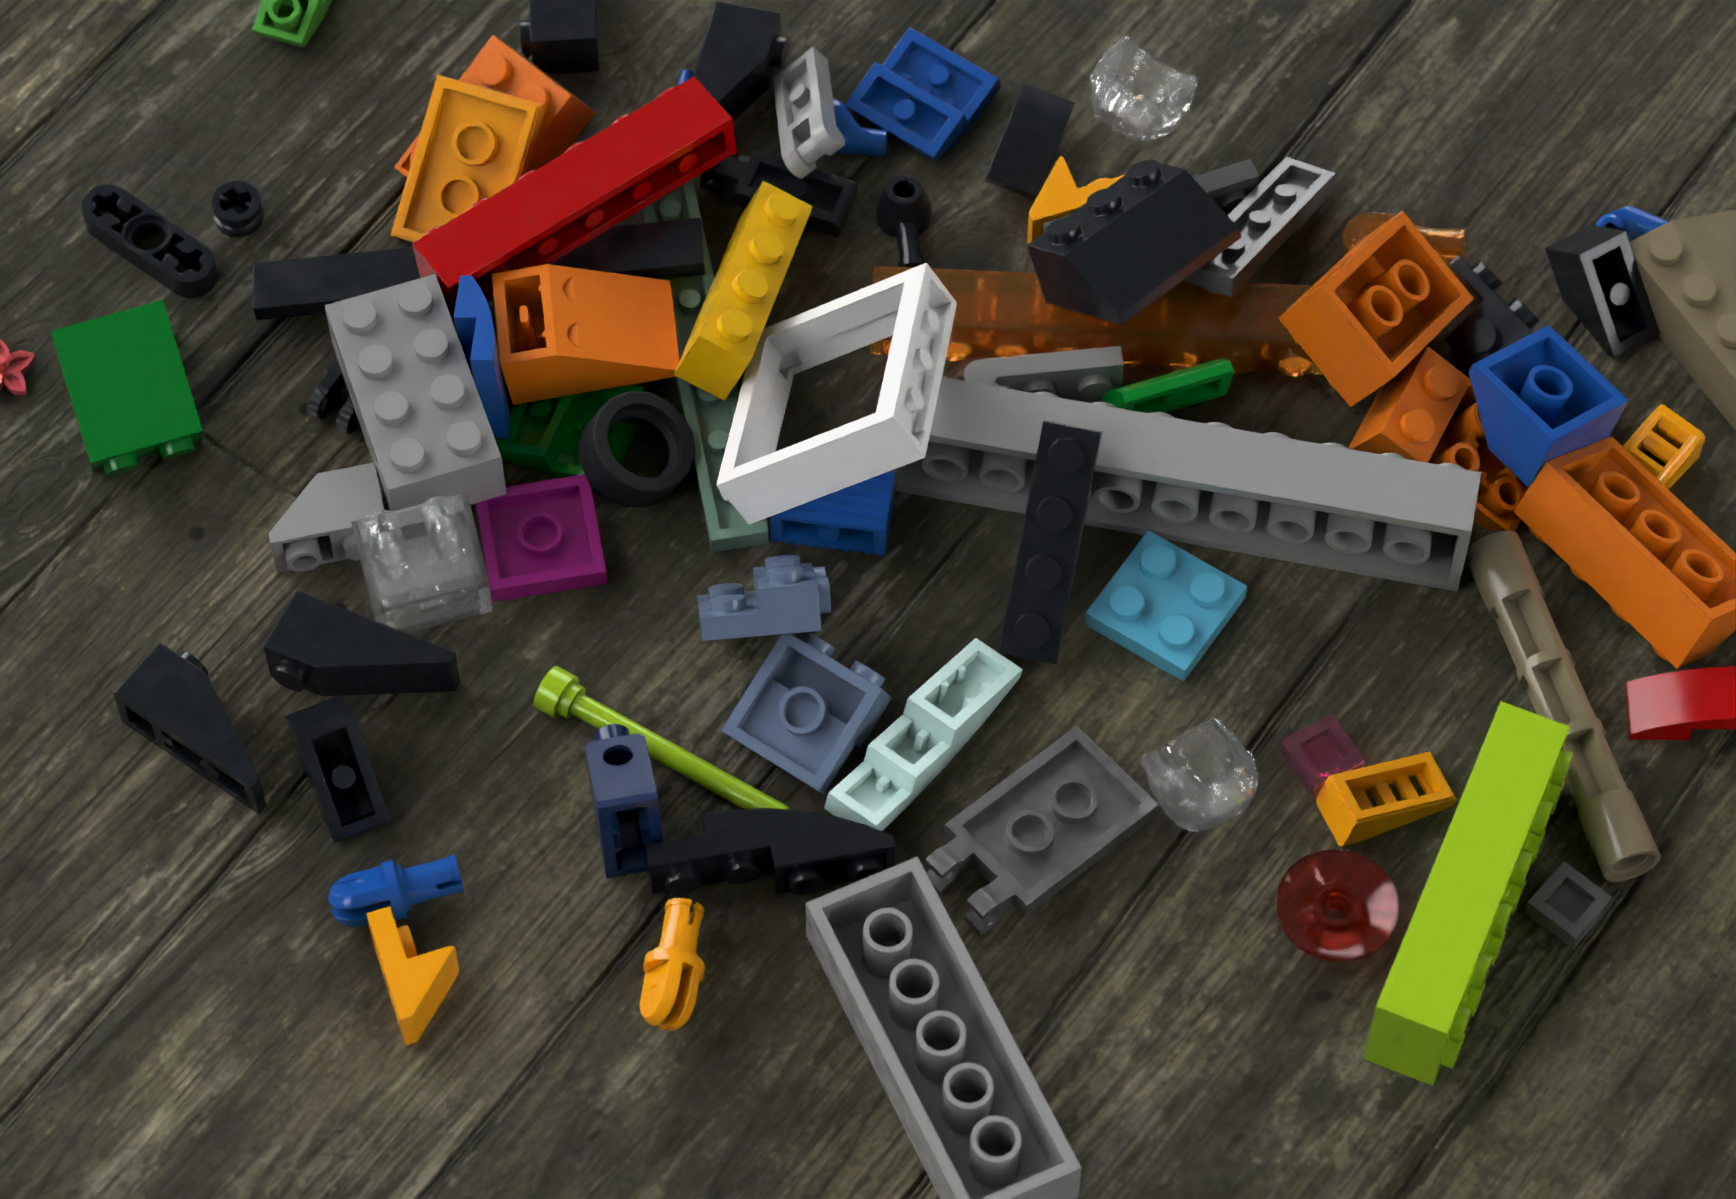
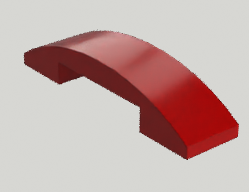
(1679, 701)

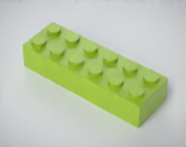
(1470, 895)

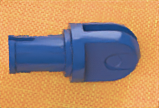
(393, 887)

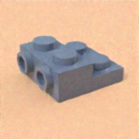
(784, 602)
(807, 709)

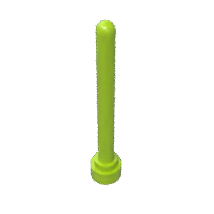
(563, 696)

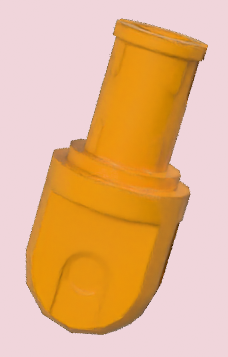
(673, 968)

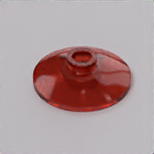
(1343, 883)

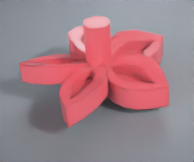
(12, 369)

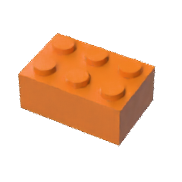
(1376, 309)

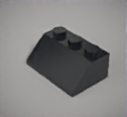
(1130, 243)

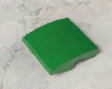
(1175, 388)
(548, 432)

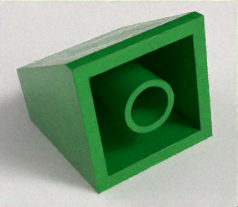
(128, 388)

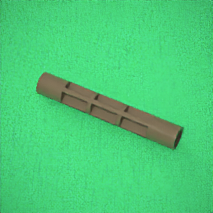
(1548, 674)

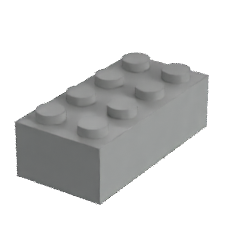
(415, 395)

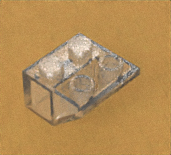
(422, 564)

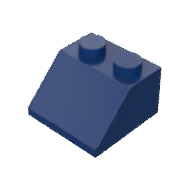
(1542, 402)

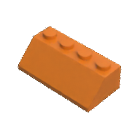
(1636, 548)

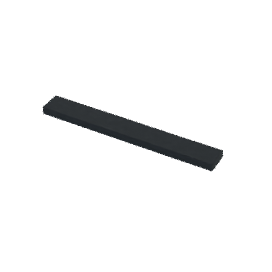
(309, 284)

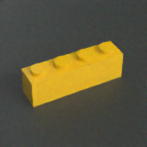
(743, 291)

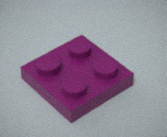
(541, 538)

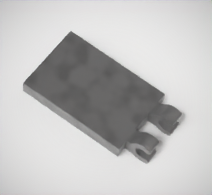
(1040, 828)

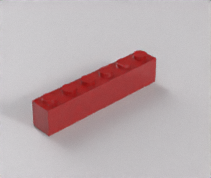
(581, 191)

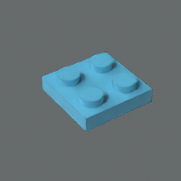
(1165, 605)

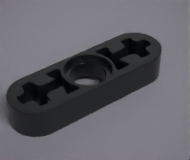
(157, 262)

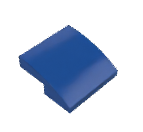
(923, 95)
(481, 351)

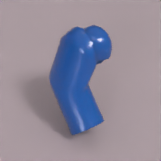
(858, 140)
(1632, 220)

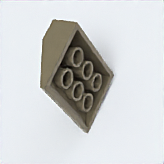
(1692, 293)

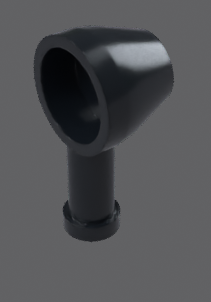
(905, 213)

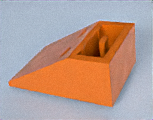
(509, 72)
(581, 330)
(1434, 419)

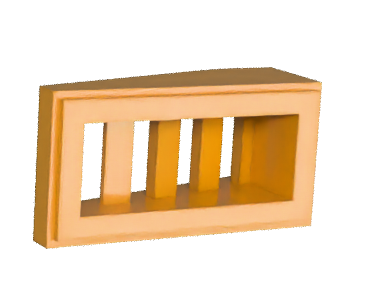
(1670, 440)
(1354, 818)

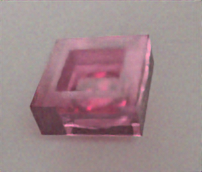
(1321, 752)

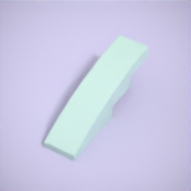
(925, 738)

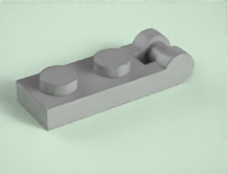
(806, 113)
(1068, 374)

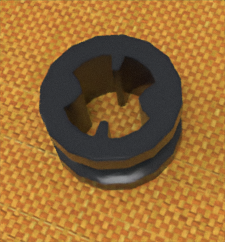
(227, 219)

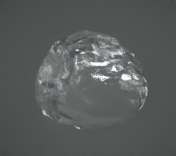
(1139, 92)
(1202, 776)

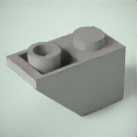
(319, 521)

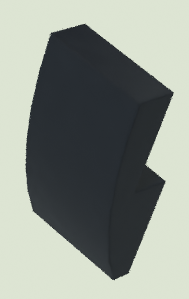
(1030, 141)

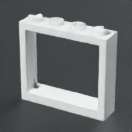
(920, 318)

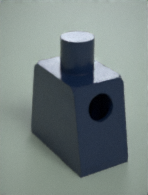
(621, 781)

